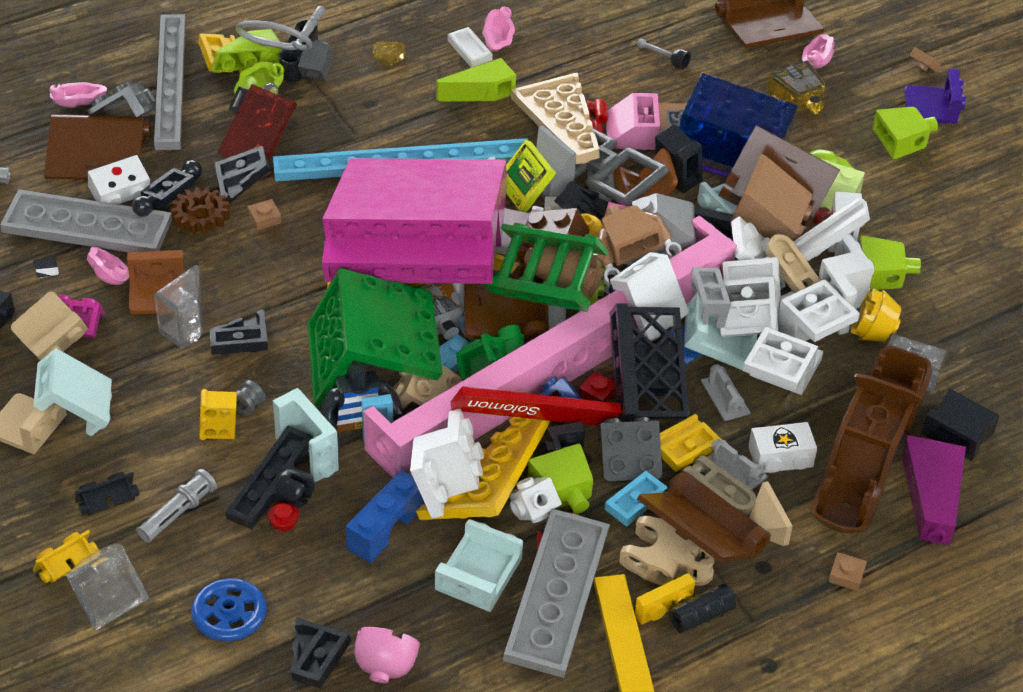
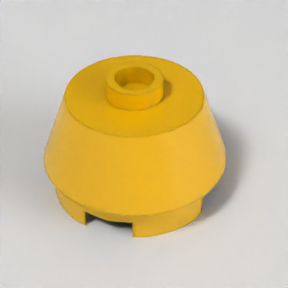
(877, 317)

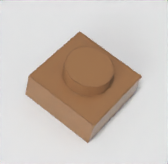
(924, 60)
(264, 214)
(847, 571)

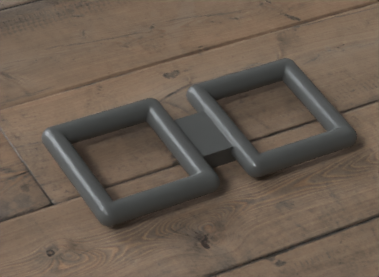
(611, 161)

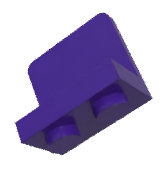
(938, 102)

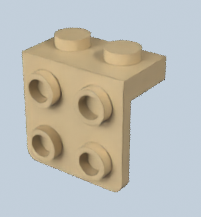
(48, 326)
(423, 389)
(27, 426)

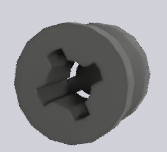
(249, 397)

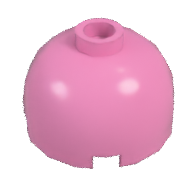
(384, 654)

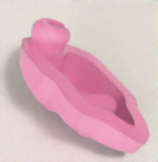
(498, 29)
(819, 51)
(76, 94)
(107, 266)

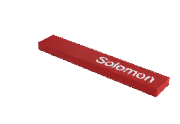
(534, 406)

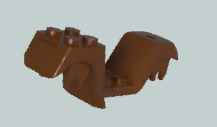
(869, 437)

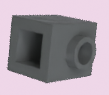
(317, 61)

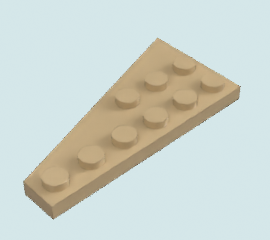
(563, 111)

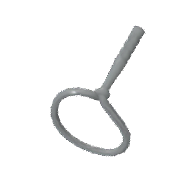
(295, 45)

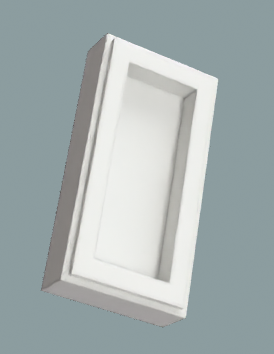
(469, 47)

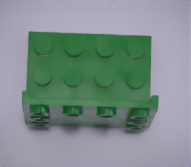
(371, 324)

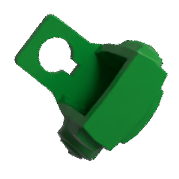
(488, 350)

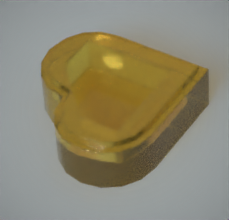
(389, 52)

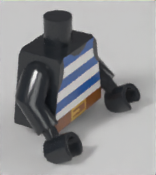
(344, 402)

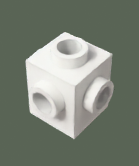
(534, 499)

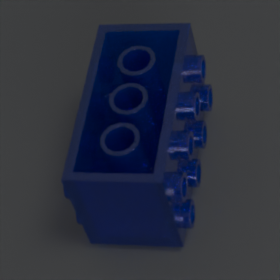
(735, 112)

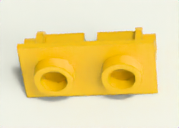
(54, 561)

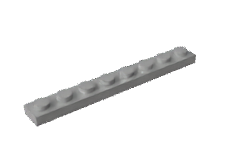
(170, 83)

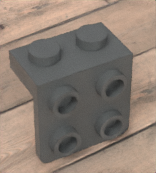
(138, 98)
(630, 448)

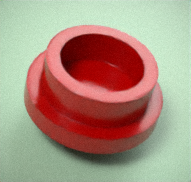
(283, 516)

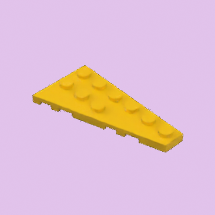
(501, 469)

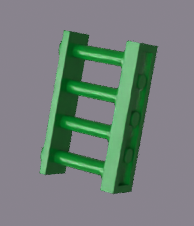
(548, 291)

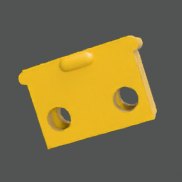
(217, 415)

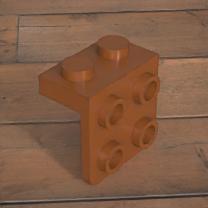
(627, 180)
(149, 274)

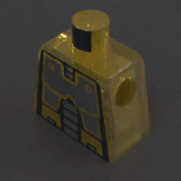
(798, 85)

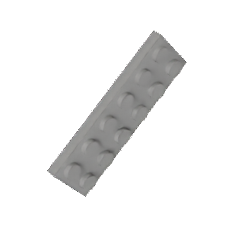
(85, 222)
(556, 593)

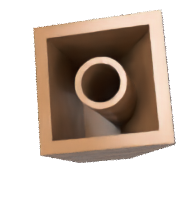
(774, 201)

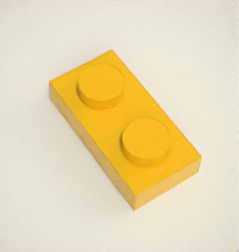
(658, 601)

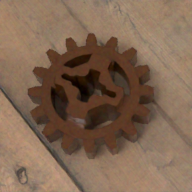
(200, 210)

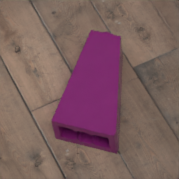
(934, 485)

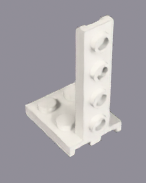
(811, 244)

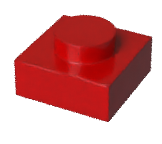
(597, 388)

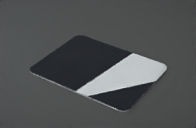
(46, 267)

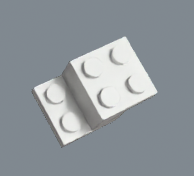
(848, 273)
(753, 296)
(814, 312)
(783, 360)
(446, 462)

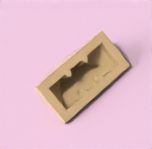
(771, 515)

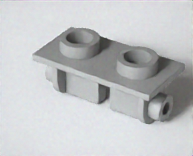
(724, 394)
(736, 465)

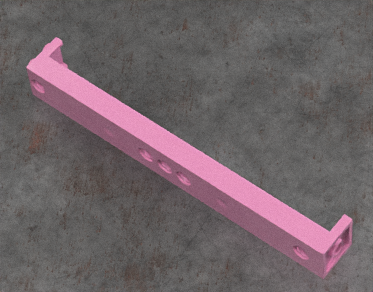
(559, 352)

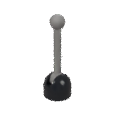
(679, 58)

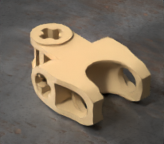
(667, 557)

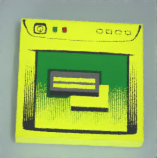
(527, 176)

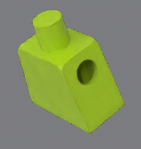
(903, 130)
(888, 262)
(568, 474)

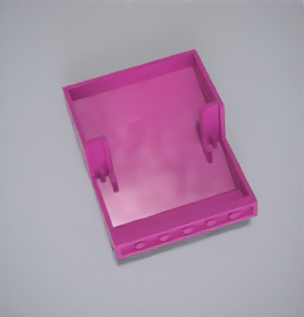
(416, 220)

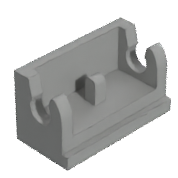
(712, 294)

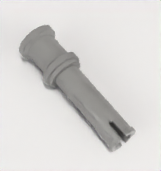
(186, 497)

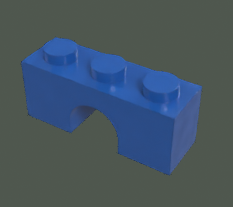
(370, 529)

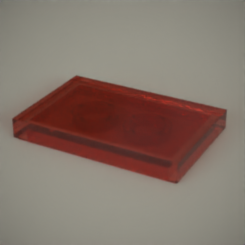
(258, 123)

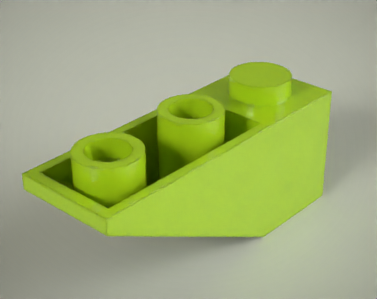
(244, 54)
(480, 83)

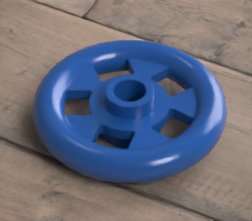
(222, 630)

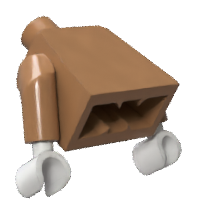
(631, 235)

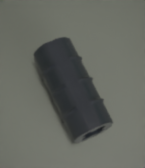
(702, 608)

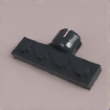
(275, 480)

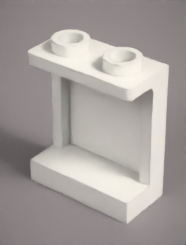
(651, 284)

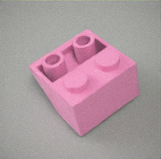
(634, 121)

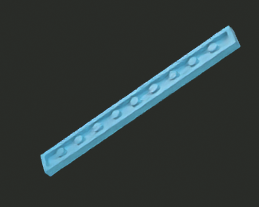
(334, 163)

